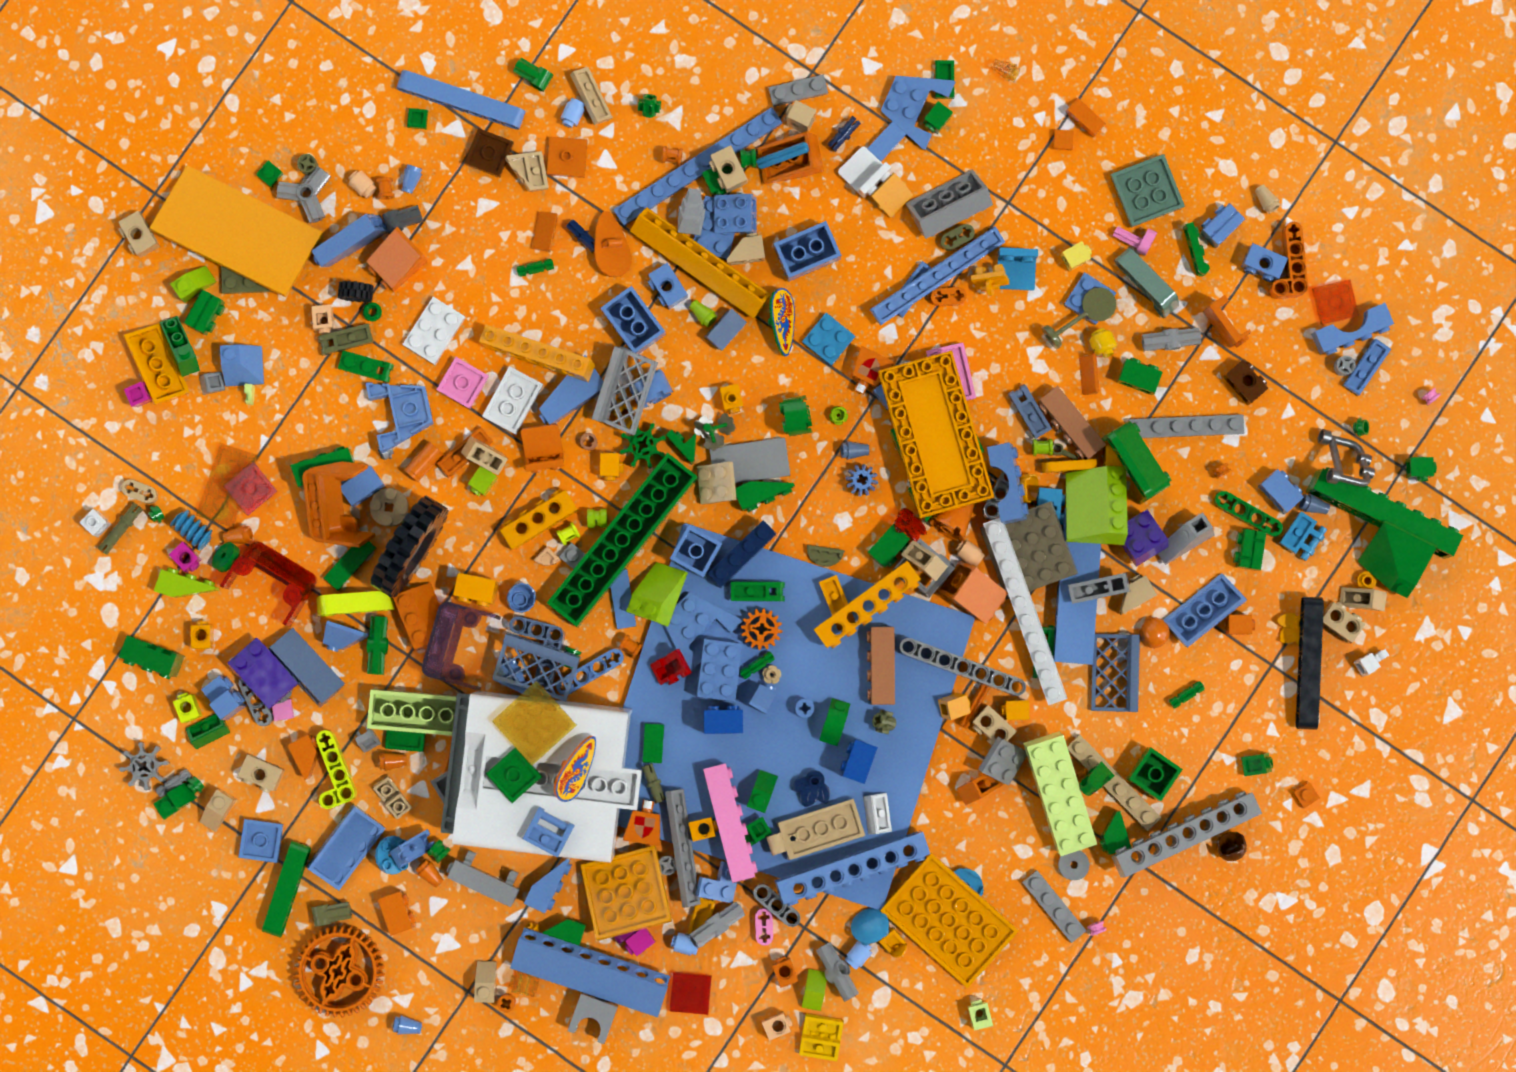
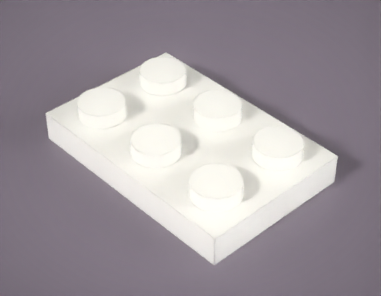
(434, 330)
(512, 400)

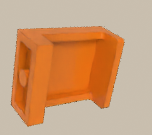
(1223, 325)

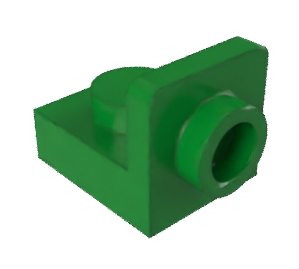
(1257, 764)

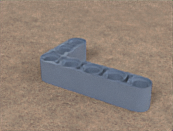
(545, 636)

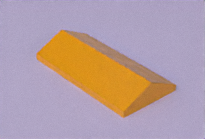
(156, 364)

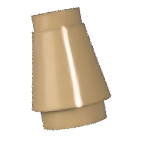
(1267, 199)

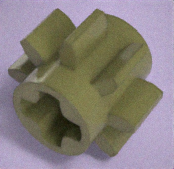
(884, 722)

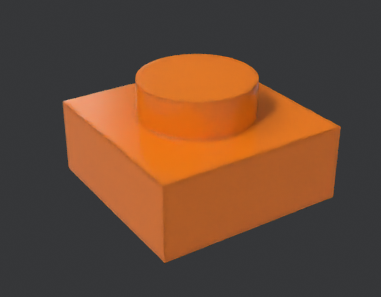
(1306, 795)

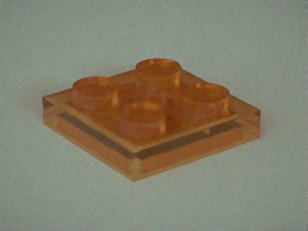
(1335, 302)

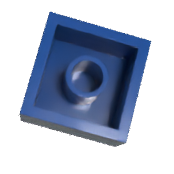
(723, 721)
(858, 761)

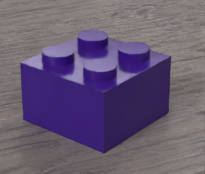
(1144, 538)

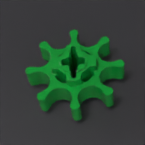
(651, 449)

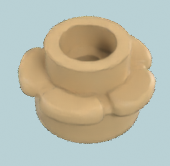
(771, 669)

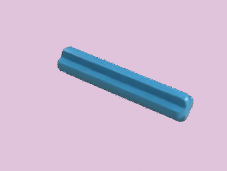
(782, 155)

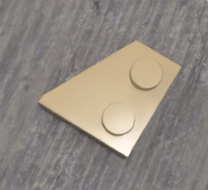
(530, 170)

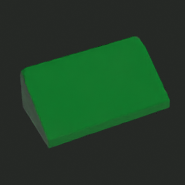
(207, 731)

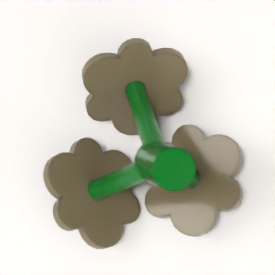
(704, 427)

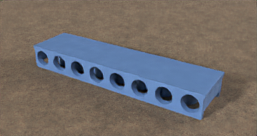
(1076, 622)
(588, 974)

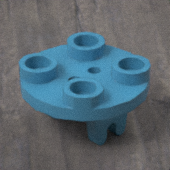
(383, 857)

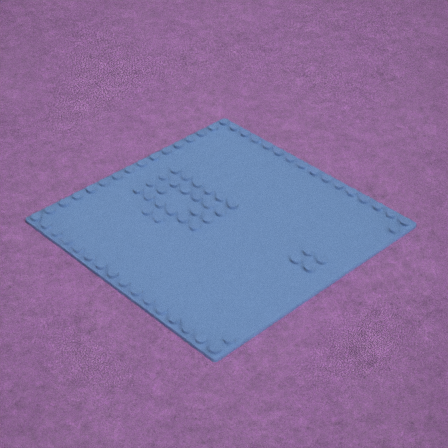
(780, 738)

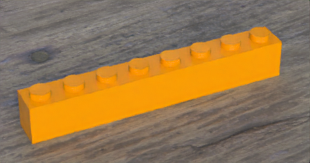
(700, 263)

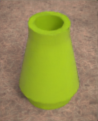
(704, 314)

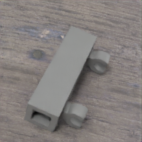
(483, 882)

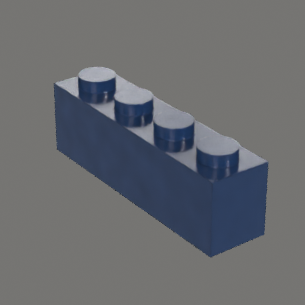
(742, 554)

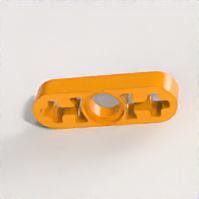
(1068, 466)

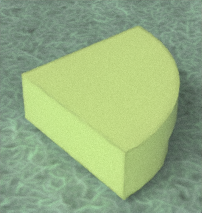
(249, 389)

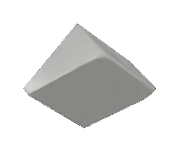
(211, 383)

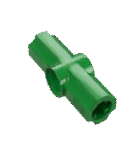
(377, 645)

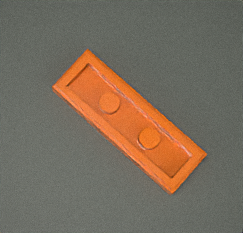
(455, 459)

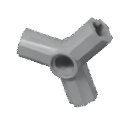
(311, 204)

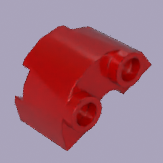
(670, 667)

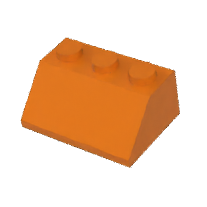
(418, 612)

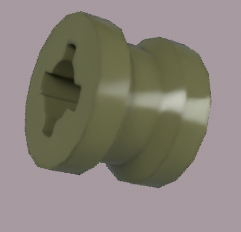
(305, 161)

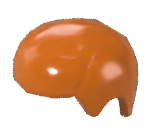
(1154, 633)

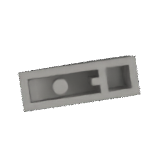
(1099, 588)

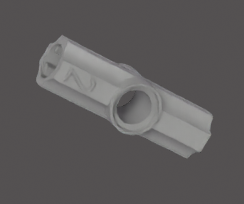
(1171, 339)
(716, 925)
(837, 971)

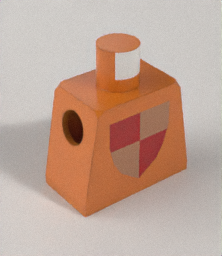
(867, 369)
(644, 825)

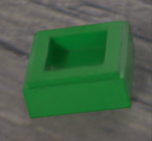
(417, 118)

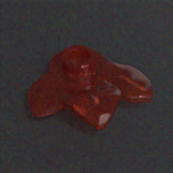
(907, 522)

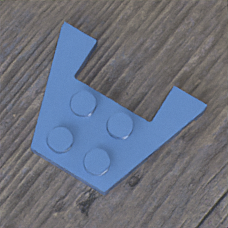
(907, 100)
(409, 410)
(691, 619)

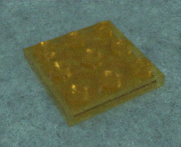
(534, 723)

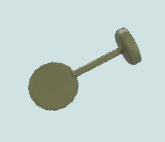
(1097, 305)

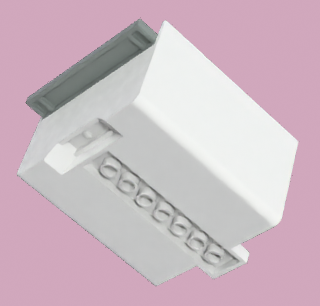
(485, 817)

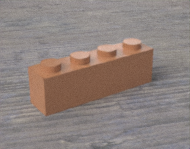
(1071, 423)
(882, 666)

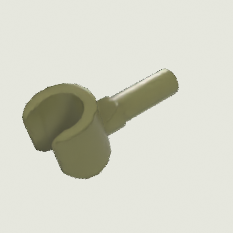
(1064, 452)

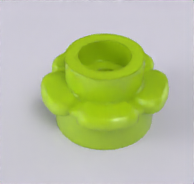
(843, 415)

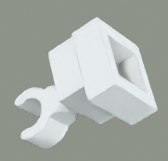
(1369, 662)

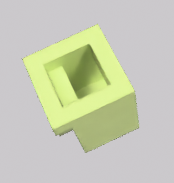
(983, 1021)

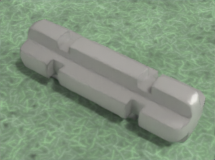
(173, 783)

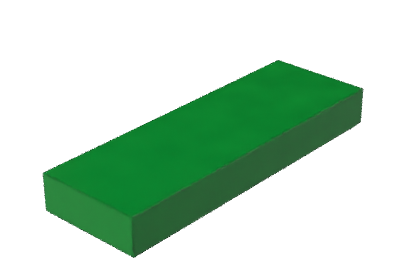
(349, 565)

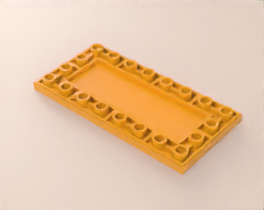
(236, 231)
(936, 434)

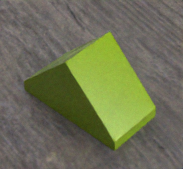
(814, 990)

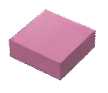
(283, 710)

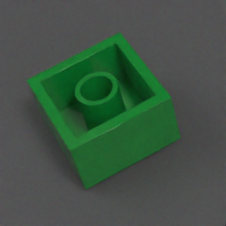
(1154, 774)

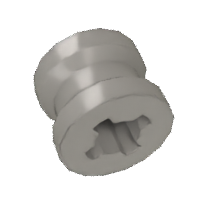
(1347, 363)
(667, 865)

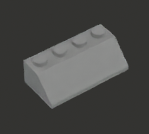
(949, 204)

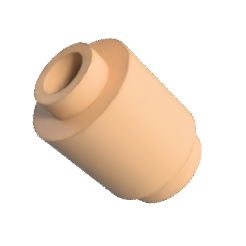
(362, 184)
(969, 553)

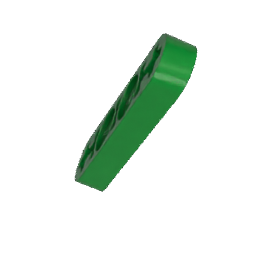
(1246, 517)

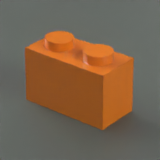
(396, 912)

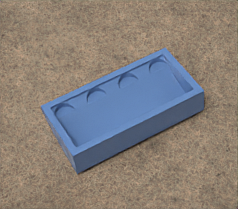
(345, 847)

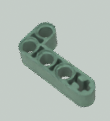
(1148, 281)

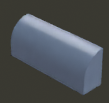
(306, 667)

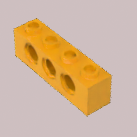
(559, 497)

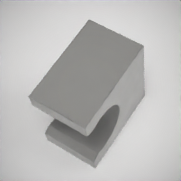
(596, 1008)

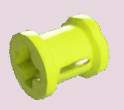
(568, 533)

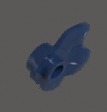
(812, 791)

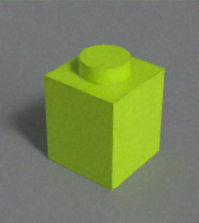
(482, 481)

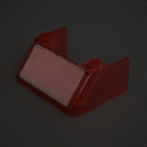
(299, 580)

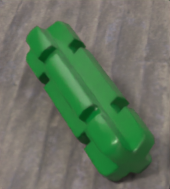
(535, 267)
(757, 665)
(1186, 695)

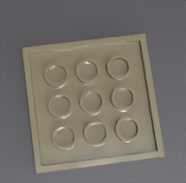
(1038, 547)

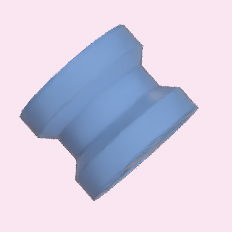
(804, 708)

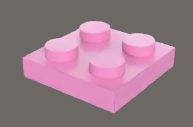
(462, 383)

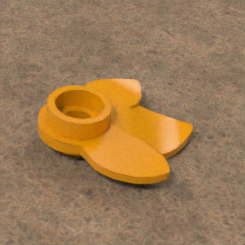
(1291, 628)

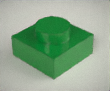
(269, 174)

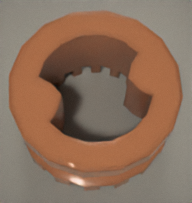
(583, 438)

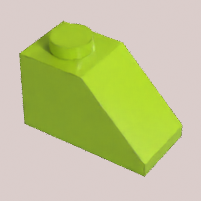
(192, 283)

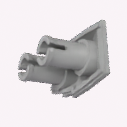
(691, 213)

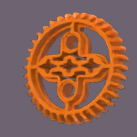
(323, 990)

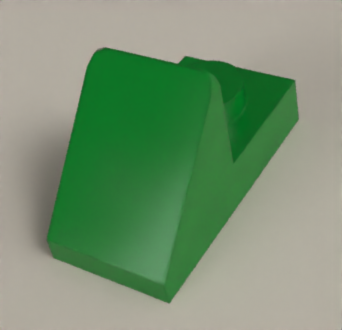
(687, 448)
(174, 801)

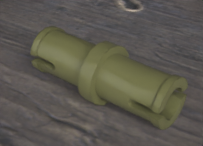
(653, 783)

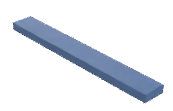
(937, 275)

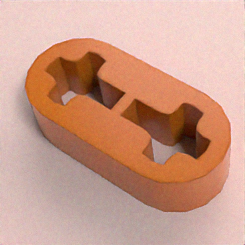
(948, 292)

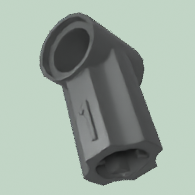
(402, 218)

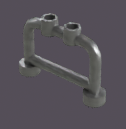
(1336, 474)

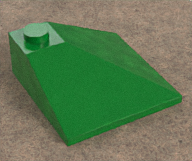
(1397, 558)

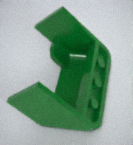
(1138, 460)

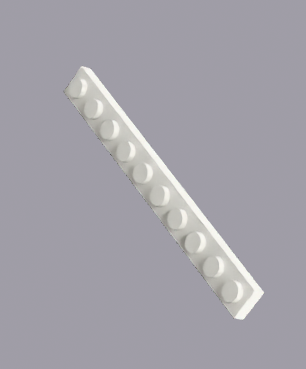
(1025, 611)

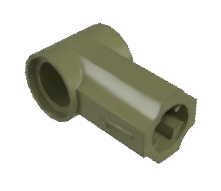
(330, 913)

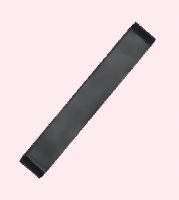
(1309, 663)

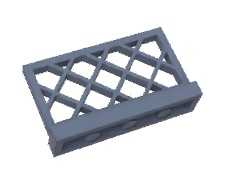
(540, 650)
(1132, 678)

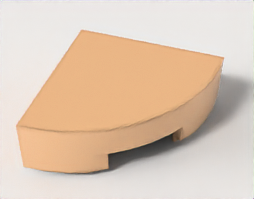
(547, 557)

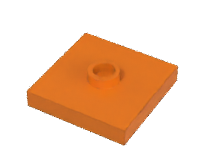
(567, 157)

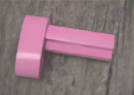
(1141, 244)

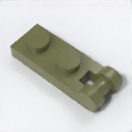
(346, 339)

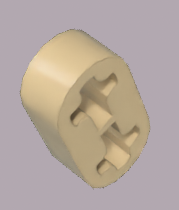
(138, 495)

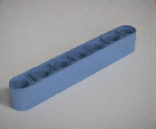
(460, 99)

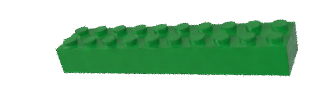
(622, 540)

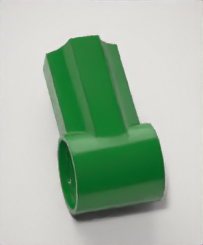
(538, 77)

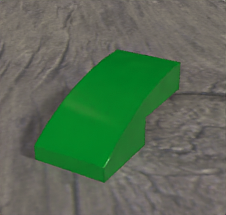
(757, 831)

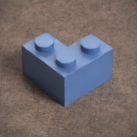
(224, 698)

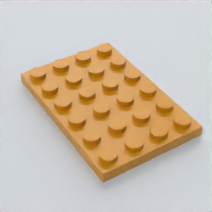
(949, 920)

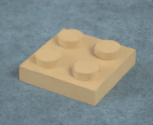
(716, 483)

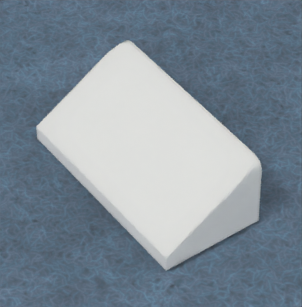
(877, 813)

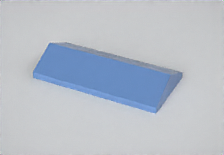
(1204, 610)

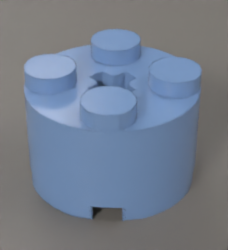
(658, 390)

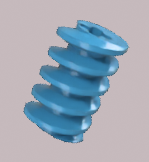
(191, 529)

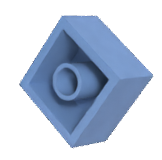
(696, 551)

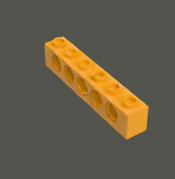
(537, 353)
(904, 571)

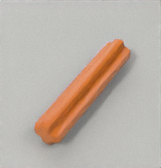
(974, 705)

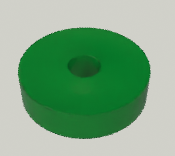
(225, 557)

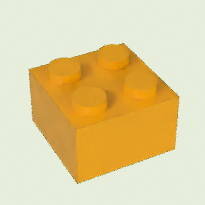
(475, 589)

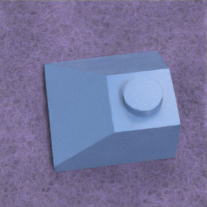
(242, 365)
(341, 637)

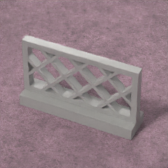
(612, 381)

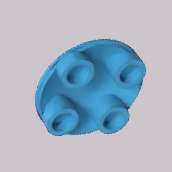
(870, 926)

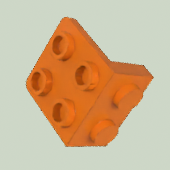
(542, 448)

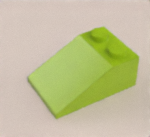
(657, 594)

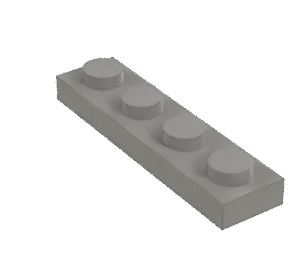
(1054, 906)

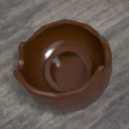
(1232, 846)

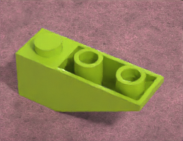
(178, 586)

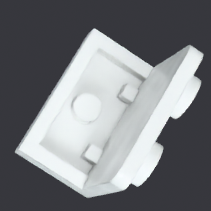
(864, 172)

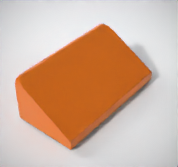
(1085, 117)
(545, 231)
(1089, 374)

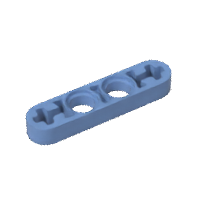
(591, 674)

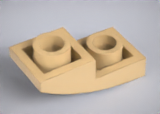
(392, 797)

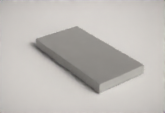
(755, 459)

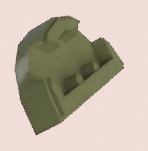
(824, 556)

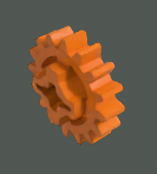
(762, 620)

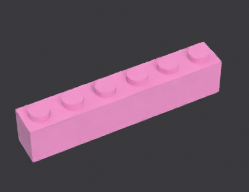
(729, 823)

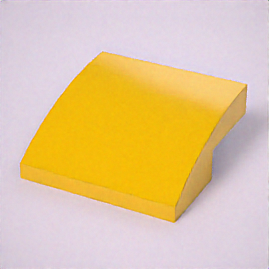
(821, 1037)

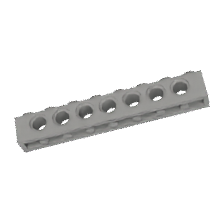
(1248, 809)

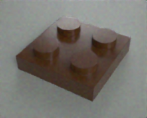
(489, 152)

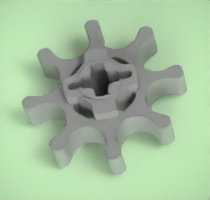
(136, 768)

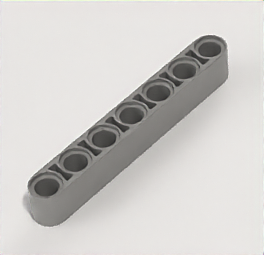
(972, 666)

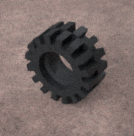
(355, 291)

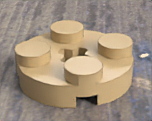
(378, 506)

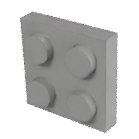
(1003, 761)

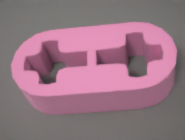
(769, 926)

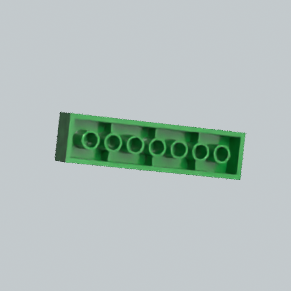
(1377, 507)

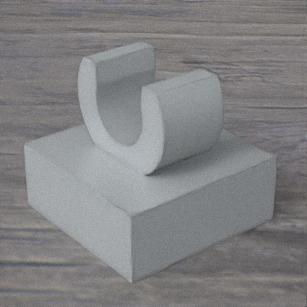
(367, 740)

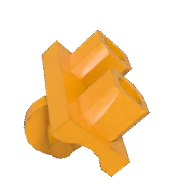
(990, 281)

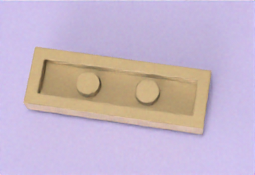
(591, 95)

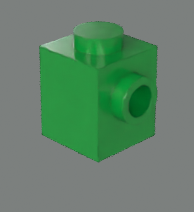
(1420, 468)

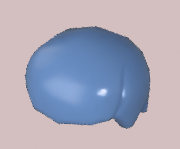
(521, 597)

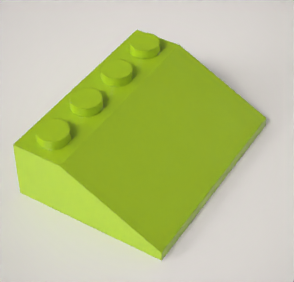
(1097, 506)

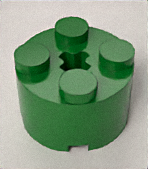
(796, 416)

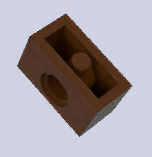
(1235, 380)

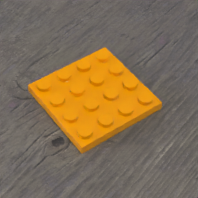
(626, 893)

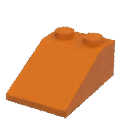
(796, 167)

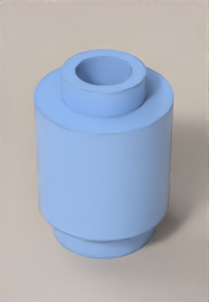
(572, 113)
(683, 944)
(858, 955)

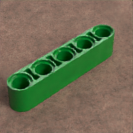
(286, 889)

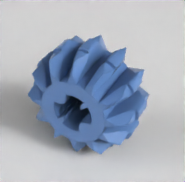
(858, 486)

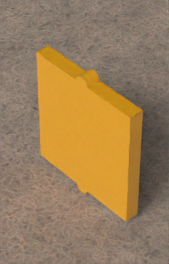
(891, 195)

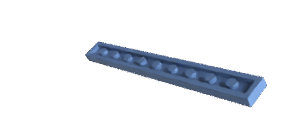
(693, 168)

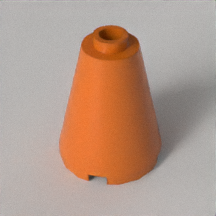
(953, 522)

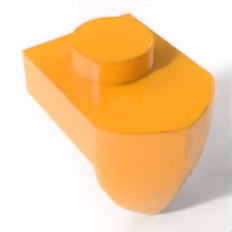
(894, 943)

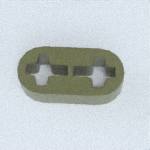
(955, 233)

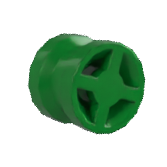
(748, 158)
(439, 851)

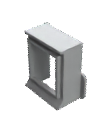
(933, 586)

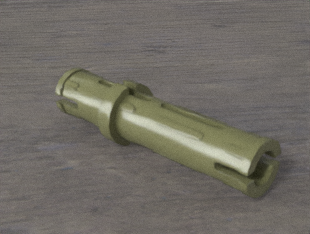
(120, 528)

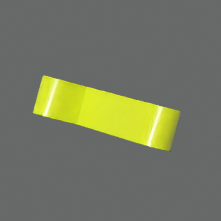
(353, 603)
(332, 768)

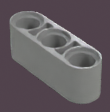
(780, 914)

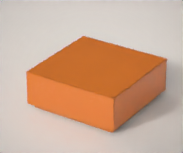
(1063, 140)

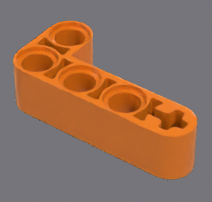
(1293, 259)

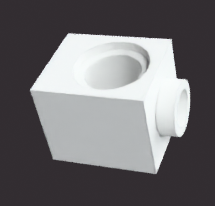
(95, 523)

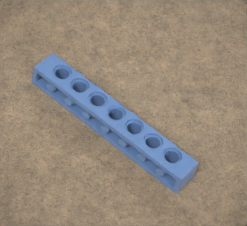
(878, 852)

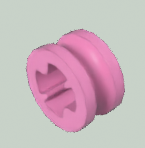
(1431, 396)
(1096, 928)

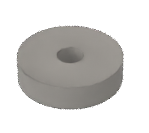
(1074, 873)

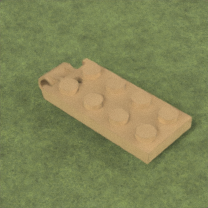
(817, 830)

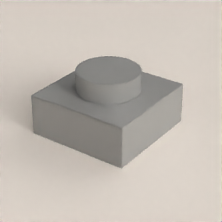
(572, 555)

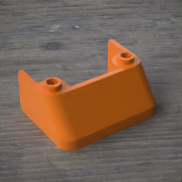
(326, 508)

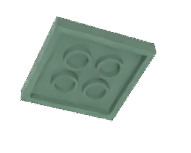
(1147, 190)

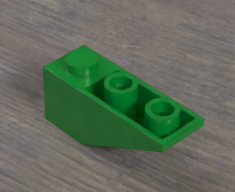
(180, 346)
(756, 492)

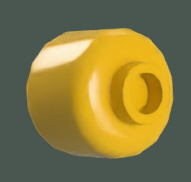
(1103, 342)

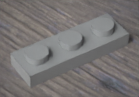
(798, 90)

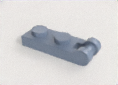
(1030, 412)

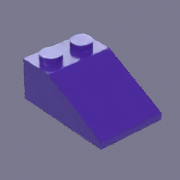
(262, 673)

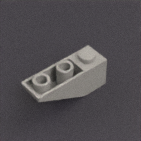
(1187, 537)

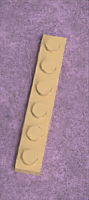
(1117, 785)

